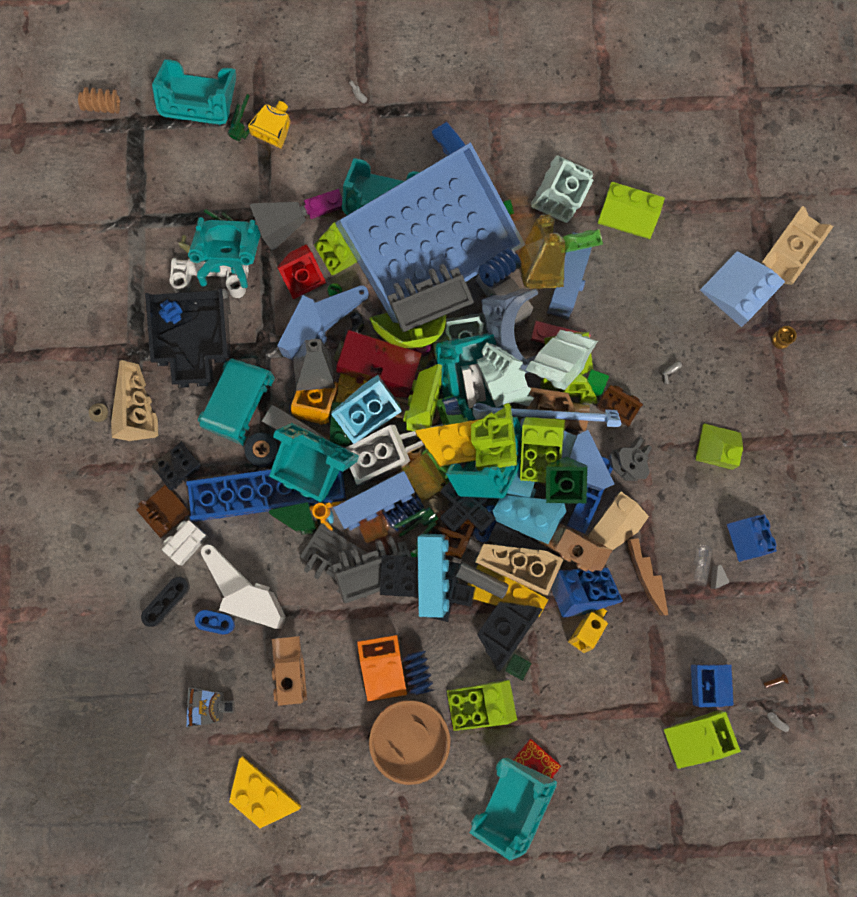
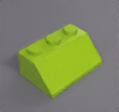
(631, 210)
(424, 399)

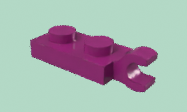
(323, 204)

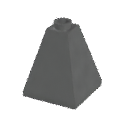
(278, 220)
(313, 366)

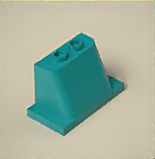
(308, 461)

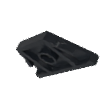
(506, 629)

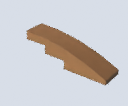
(651, 584)

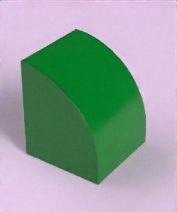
(597, 382)

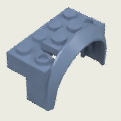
(500, 318)

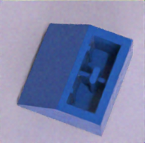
(752, 537)
(712, 685)

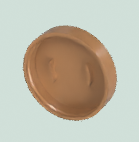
(409, 742)

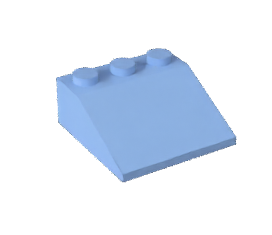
(742, 287)

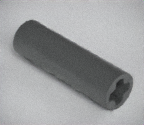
(481, 580)

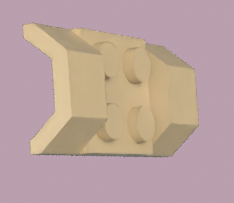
(796, 246)

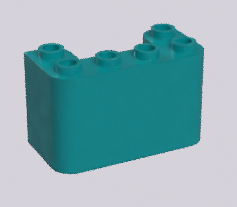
(489, 482)

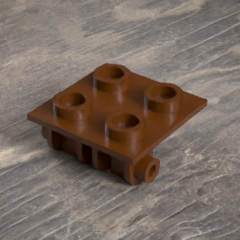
(163, 511)

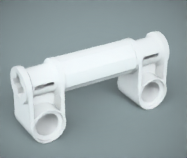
(184, 269)

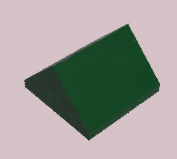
(566, 481)

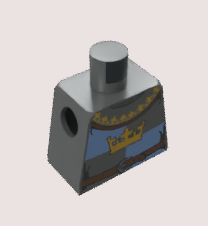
(206, 706)

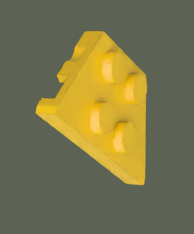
(449, 443)
(259, 796)

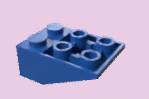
(584, 591)

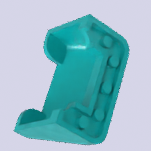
(193, 96)
(363, 187)
(458, 353)
(235, 400)
(514, 809)

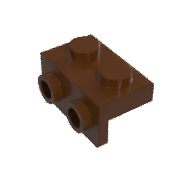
(616, 399)

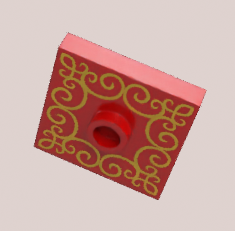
(537, 759)

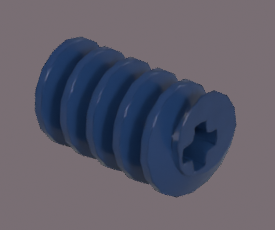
(498, 267)
(401, 513)
(418, 673)

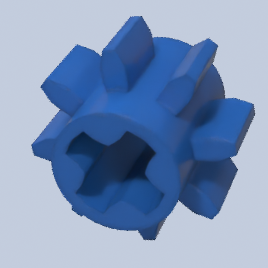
(170, 311)

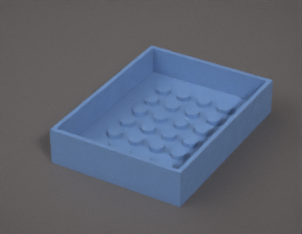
(430, 220)

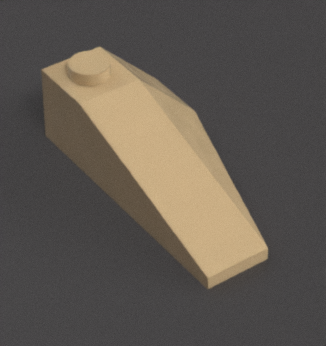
(132, 410)
(618, 522)
(525, 566)

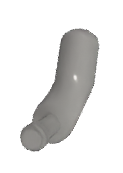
(356, 90)
(673, 368)
(777, 722)

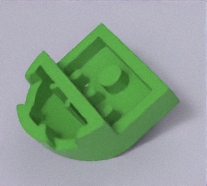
(582, 240)

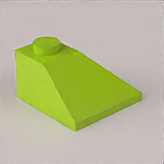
(720, 447)

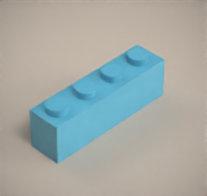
(432, 575)

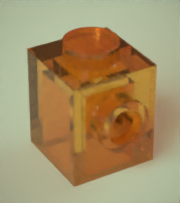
(374, 529)

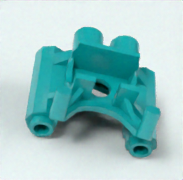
(224, 245)

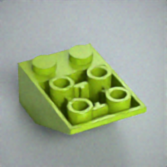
(540, 446)
(482, 705)
(702, 739)

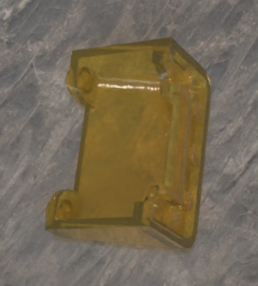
(542, 256)

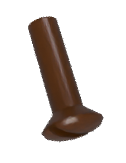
(783, 678)

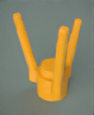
(322, 512)

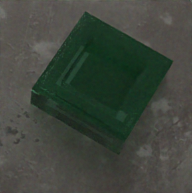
(518, 667)

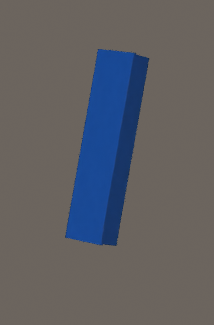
(248, 495)

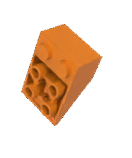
(382, 668)

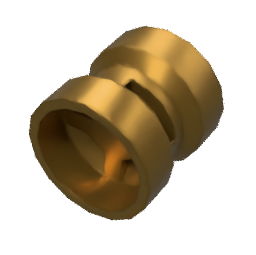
(787, 334)

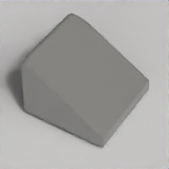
(718, 577)

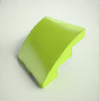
(578, 388)
(495, 440)

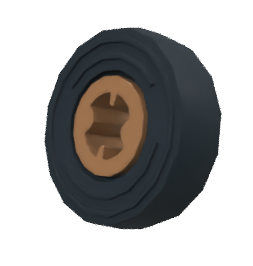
(254, 456)

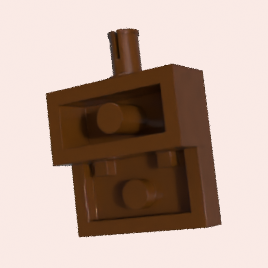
(456, 540)

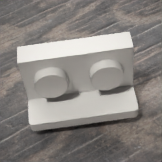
(473, 384)

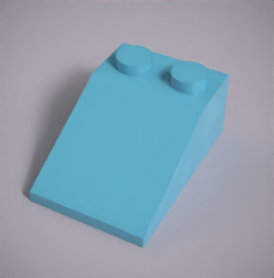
(366, 409)

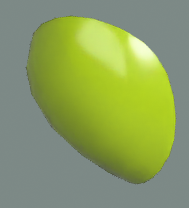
(413, 338)

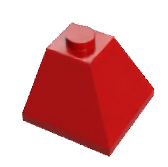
(301, 272)

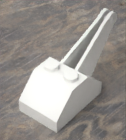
(381, 454)
(240, 596)

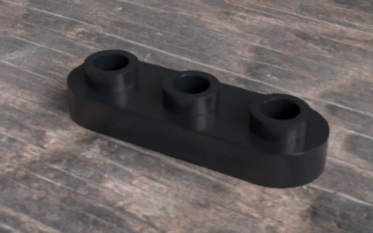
(157, 605)

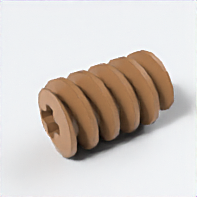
(100, 101)

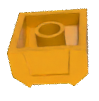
(314, 404)

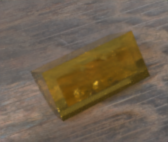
(424, 476)

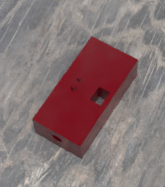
(368, 357)

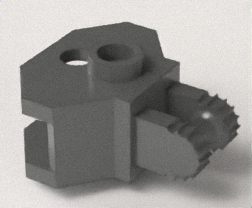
(631, 460)

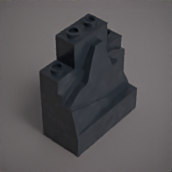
(194, 339)

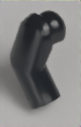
(357, 322)

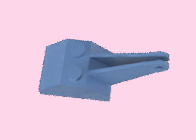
(314, 319)
(585, 451)

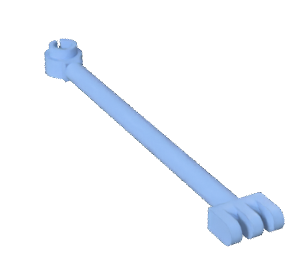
(611, 417)

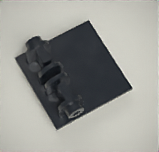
(176, 466)
(399, 576)

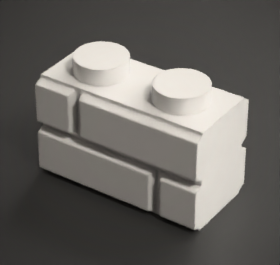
(184, 542)

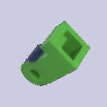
(450, 411)

